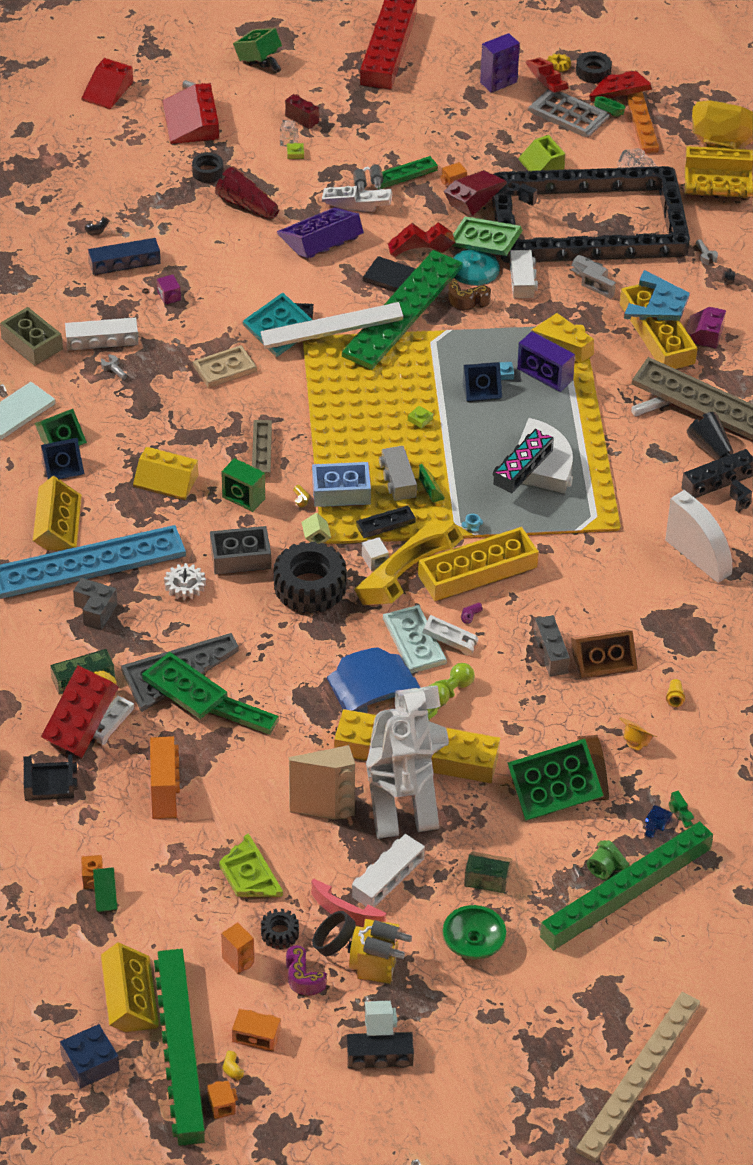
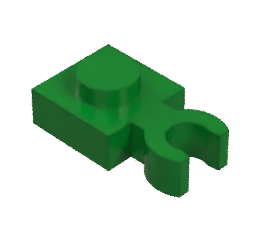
(679, 807)

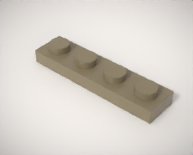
(262, 446)

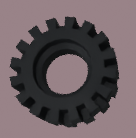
(279, 938)

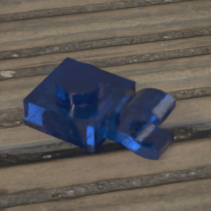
(657, 819)

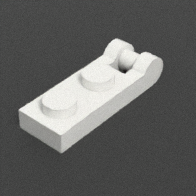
(450, 635)
(114, 716)

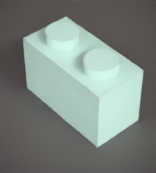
(380, 1018)

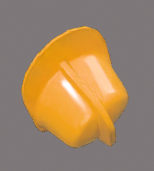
(636, 735)

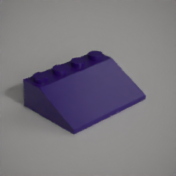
(322, 231)

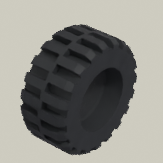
(313, 559)

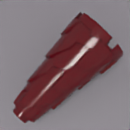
(243, 192)

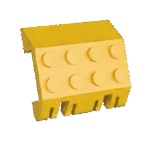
(719, 172)

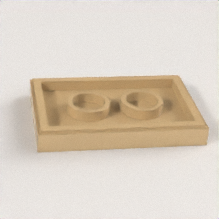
(224, 366)

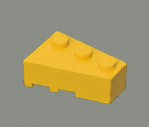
(567, 336)

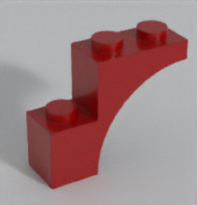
(413, 237)

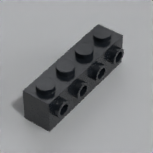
(718, 474)

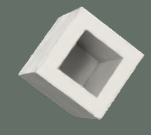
(374, 553)

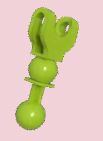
(461, 676)

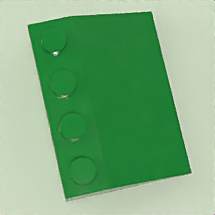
(555, 779)

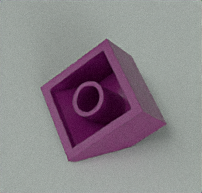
(706, 326)

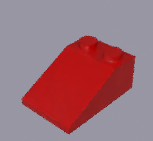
(108, 83)

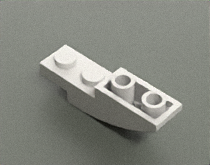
(351, 199)

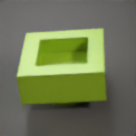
(295, 151)
(420, 417)

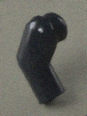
(271, 62)
(93, 229)

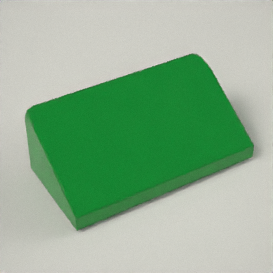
(430, 484)
(105, 889)

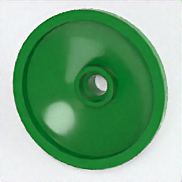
(477, 924)

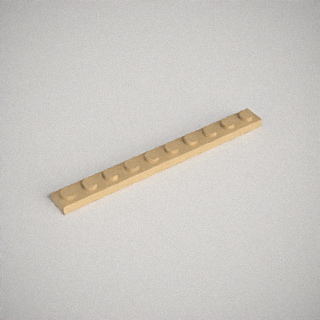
(638, 1077)

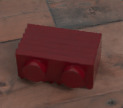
(301, 111)

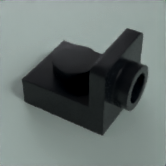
(741, 495)

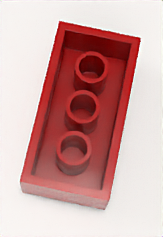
(79, 711)

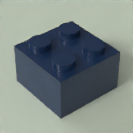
(89, 1056)

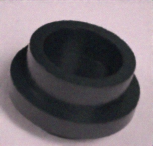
(728, 276)

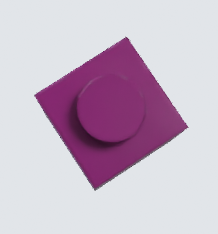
(168, 289)

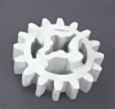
(185, 581)

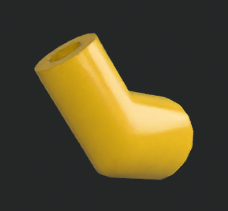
(303, 496)
(231, 1067)

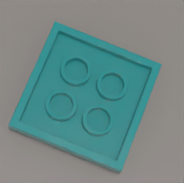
(275, 314)

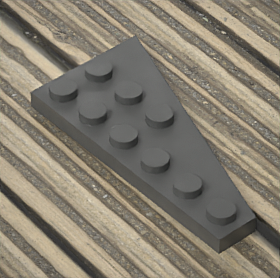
(200, 656)

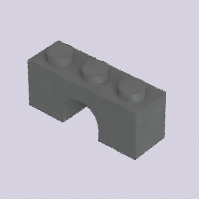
(555, 651)

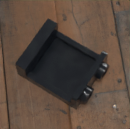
(49, 780)

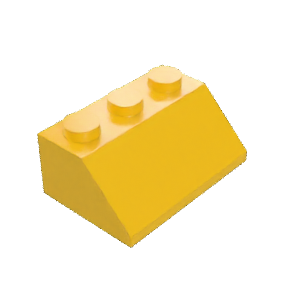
(166, 473)

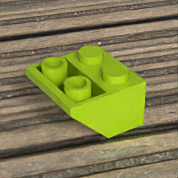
(543, 155)

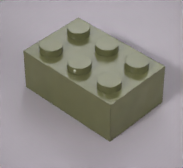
(31, 336)

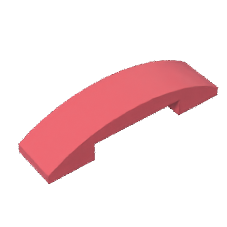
(323, 895)

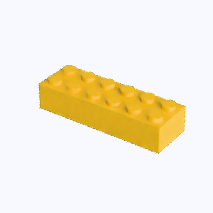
(664, 338)
(478, 563)

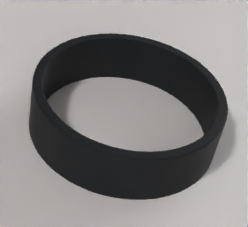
(340, 940)

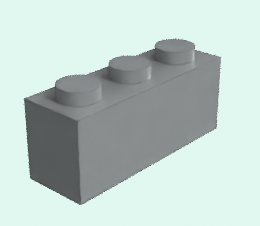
(398, 473)

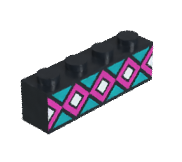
(523, 460)

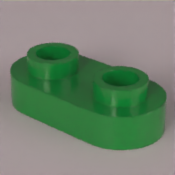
(613, 107)

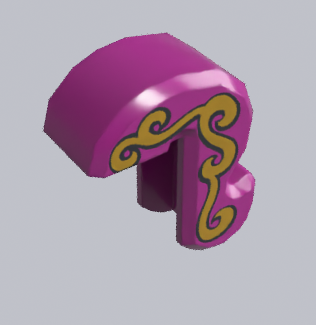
(298, 979)

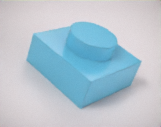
(506, 370)

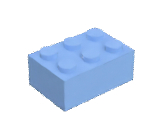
(341, 484)

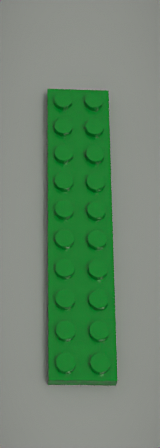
(414, 297)

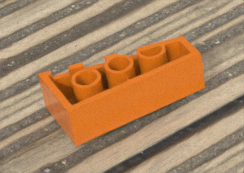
(164, 777)

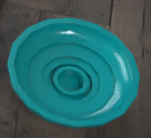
(478, 267)

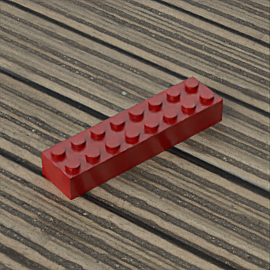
(388, 43)

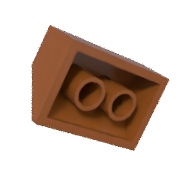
(604, 653)

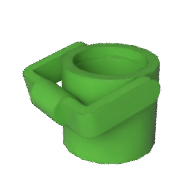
(606, 860)

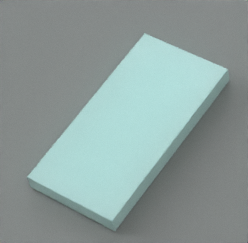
(23, 407)
(415, 648)

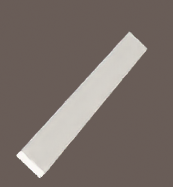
(331, 325)

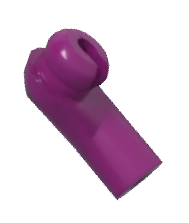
(469, 611)

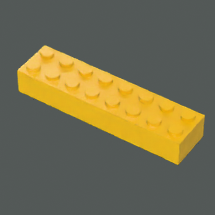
(465, 756)

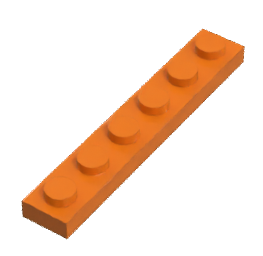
(642, 122)

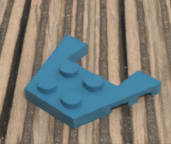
(666, 302)

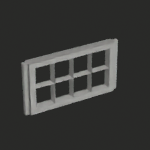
(588, 131)

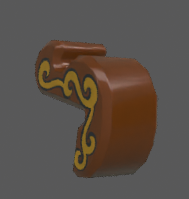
(468, 298)

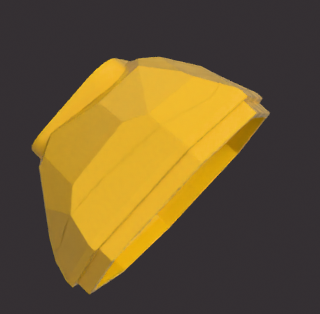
(722, 124)

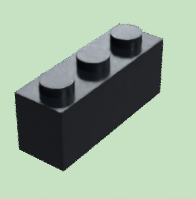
(380, 1050)

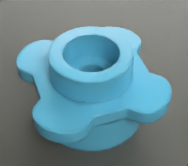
(472, 522)

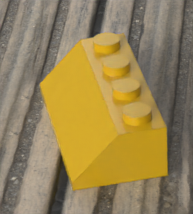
(57, 516)
(129, 989)

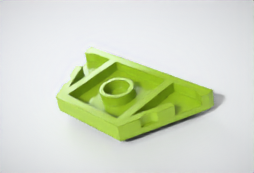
(249, 872)

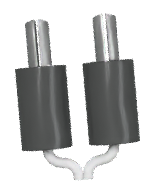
(375, 175)
(386, 932)

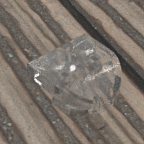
(634, 158)

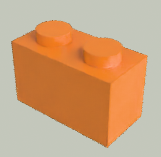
(237, 948)
(256, 1029)

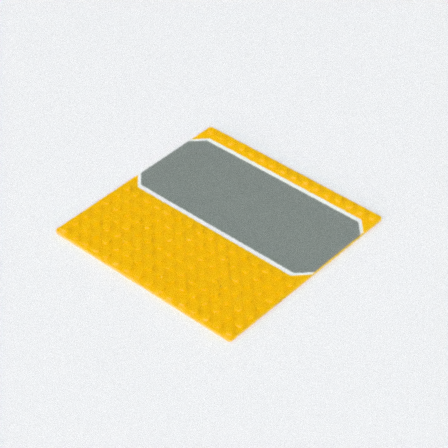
(367, 410)

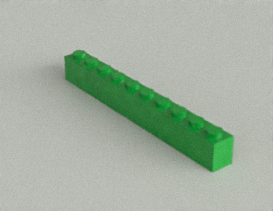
(626, 886)
(180, 1047)

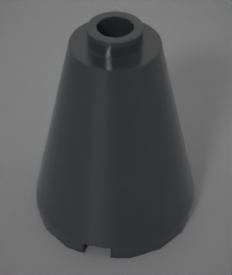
(710, 436)

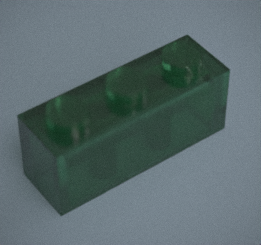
(96, 661)

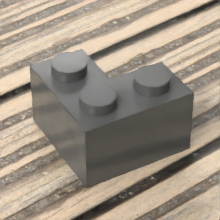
(95, 601)

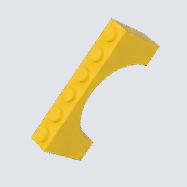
(382, 584)

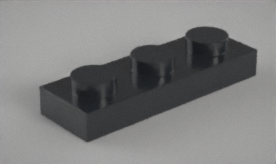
(385, 521)

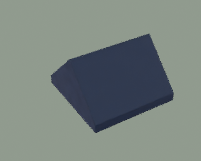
(482, 381)
(62, 459)

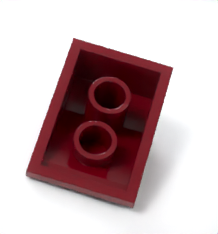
(473, 191)

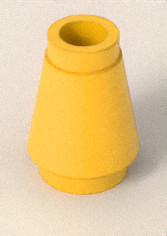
(675, 693)

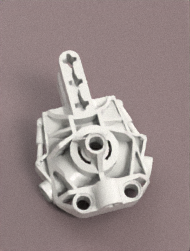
(401, 760)

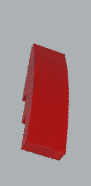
(545, 73)

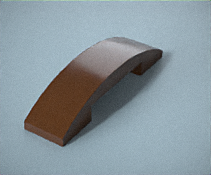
(599, 763)

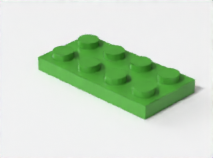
(486, 235)

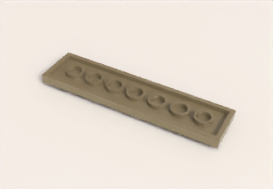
(695, 395)

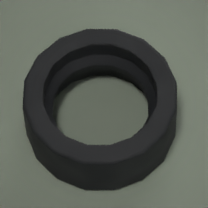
(206, 159)

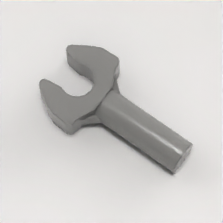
(706, 253)
(112, 365)

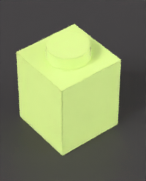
(316, 529)

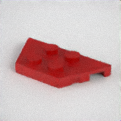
(621, 85)

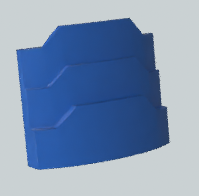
(369, 678)

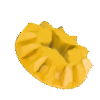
(564, 64)

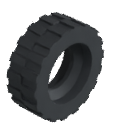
(596, 59)

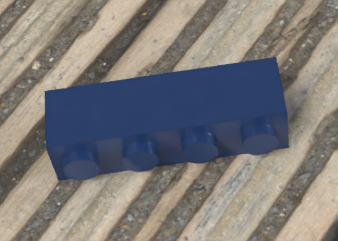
(124, 256)

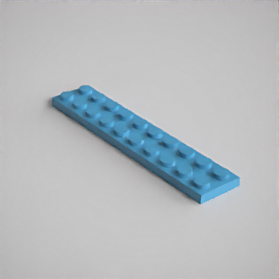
(90, 561)

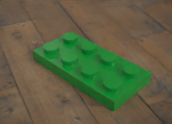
(184, 685)

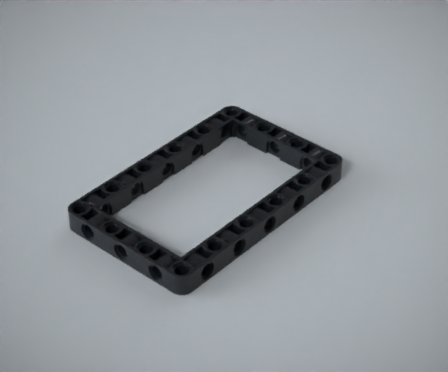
(600, 180)

